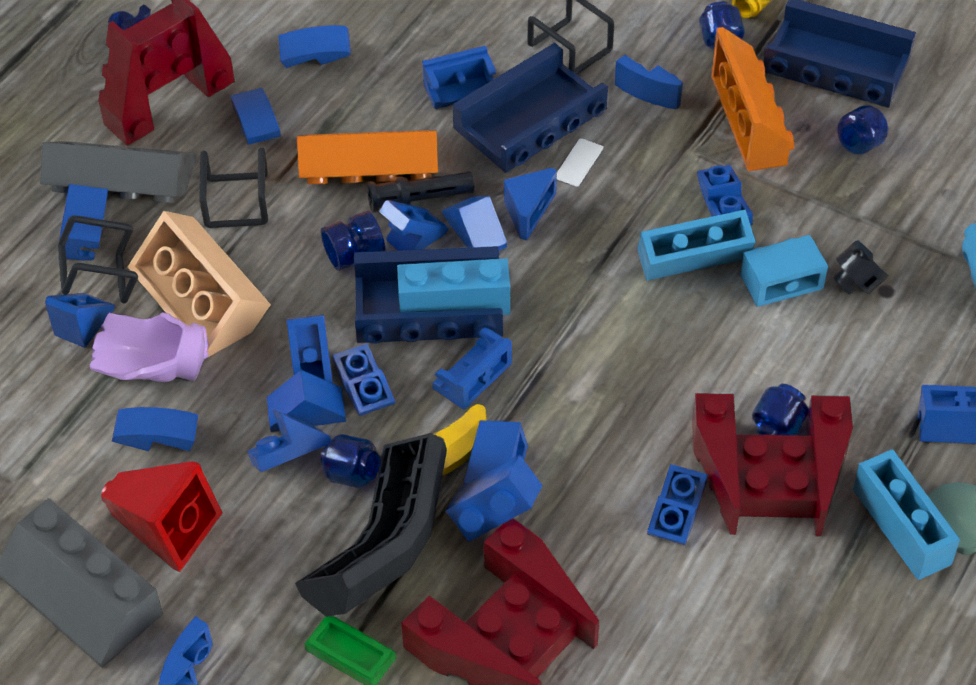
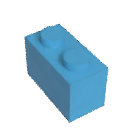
(783, 270)

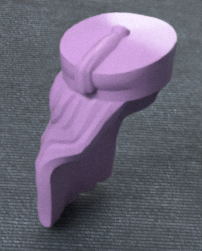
(149, 348)

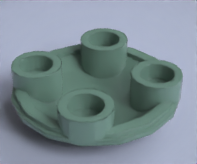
(958, 507)

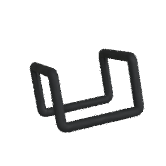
(551, 31)
(205, 175)
(67, 281)

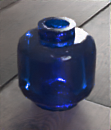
(720, 15)
(862, 129)
(780, 411)
(350, 461)

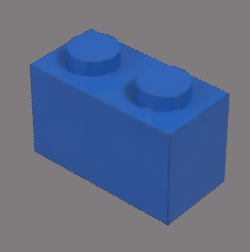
(494, 498)

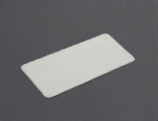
(579, 162)

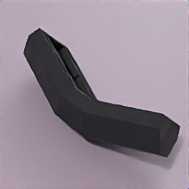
(395, 532)

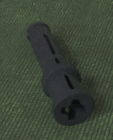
(421, 189)

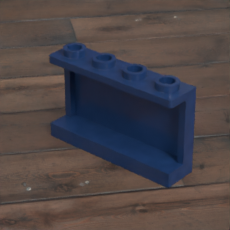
(840, 52)
(527, 109)
(378, 304)

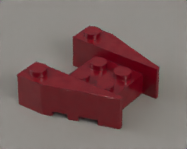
(154, 54)
(772, 472)
(516, 628)

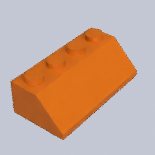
(750, 103)
(367, 155)

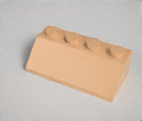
(197, 281)

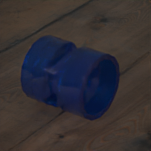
(340, 241)

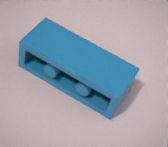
(695, 244)
(454, 286)
(905, 514)

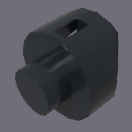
(859, 269)

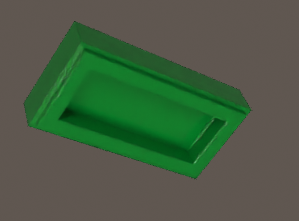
(350, 651)

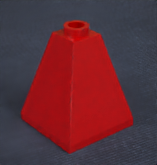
(164, 508)

